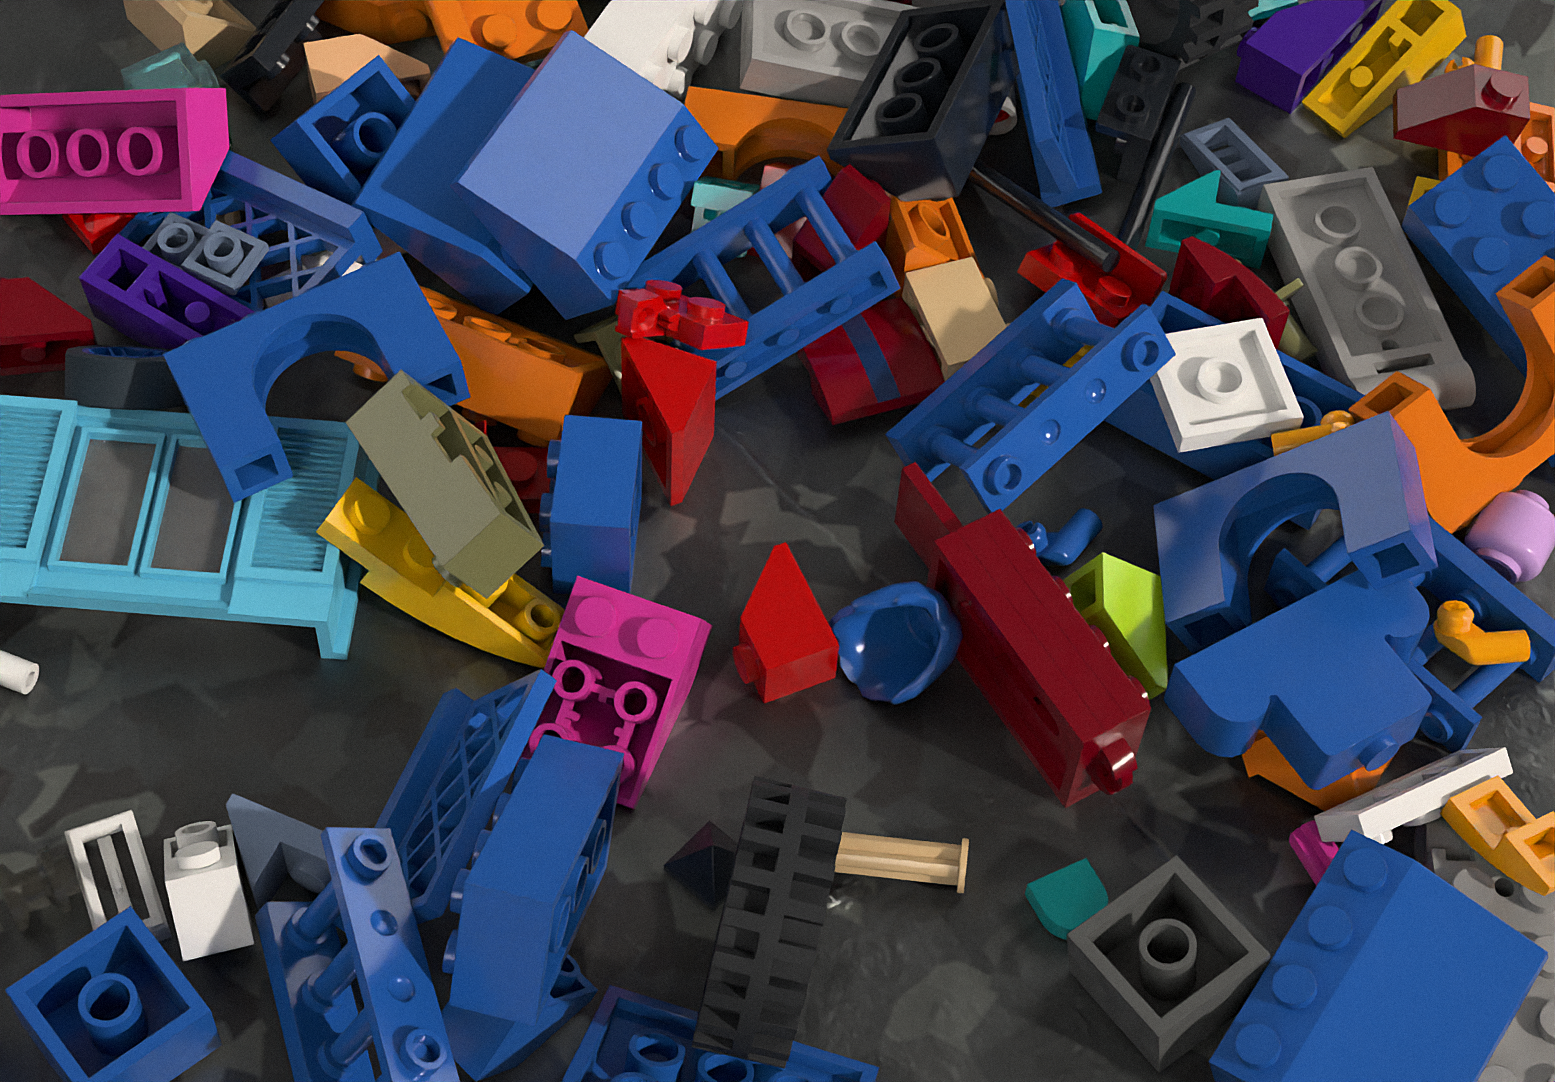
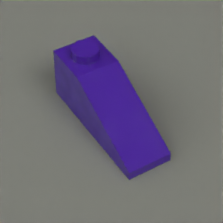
(1301, 47)
(153, 298)

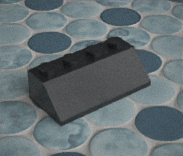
(930, 100)

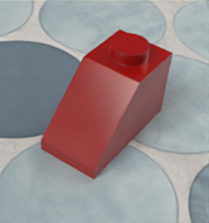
(784, 632)

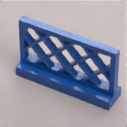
(1052, 103)
(276, 204)
(456, 785)

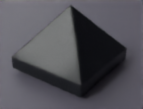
(705, 864)

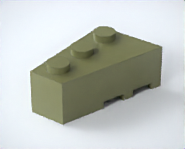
(447, 484)

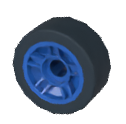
(120, 378)

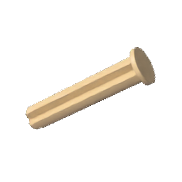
(903, 859)

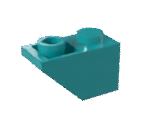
(1097, 40)

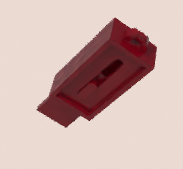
(1028, 646)

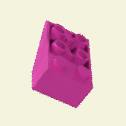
(620, 677)

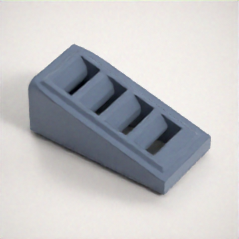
(1241, 164)

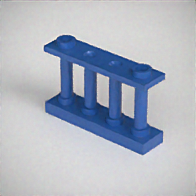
(807, 307)
(1010, 369)
(1458, 577)
(384, 952)

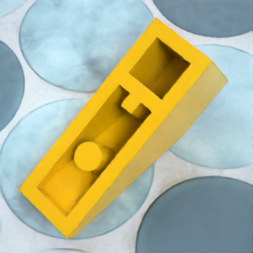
(1393, 53)

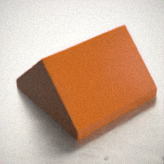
(924, 236)

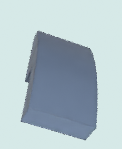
(212, 255)

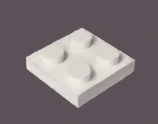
(1225, 387)

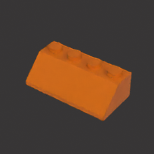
(511, 371)

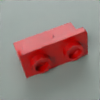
(1109, 294)

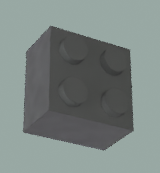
(1166, 962)

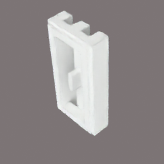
(101, 831)

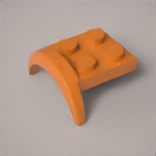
(507, 27)

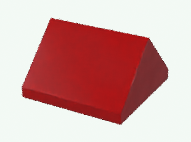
(676, 405)

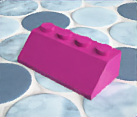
(111, 150)

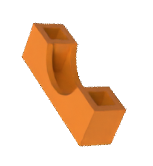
(762, 128)

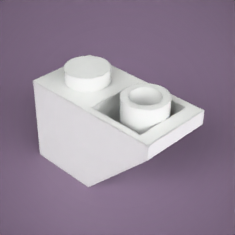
(206, 890)

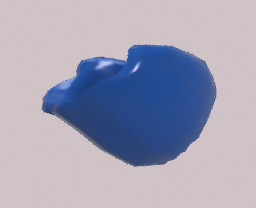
(896, 640)

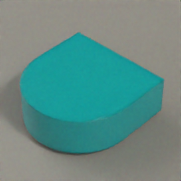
(1067, 897)

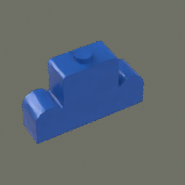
(1315, 678)

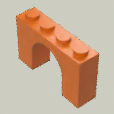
(1469, 473)

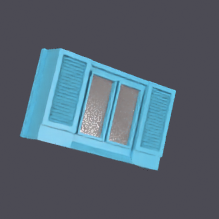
(138, 520)

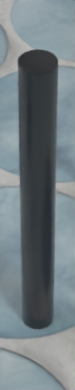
(1156, 165)
(1044, 216)

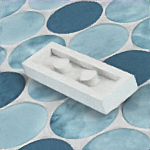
(1412, 797)

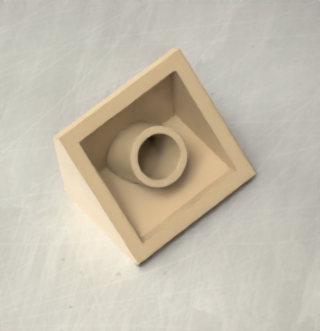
(206, 27)

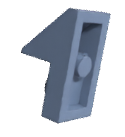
(276, 846)

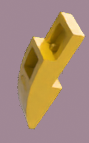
(380, 536)

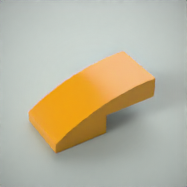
(1506, 833)

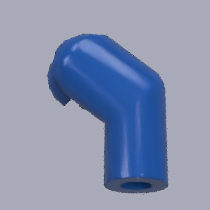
(1066, 545)

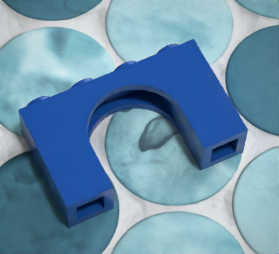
(231, 370)
(1216, 528)

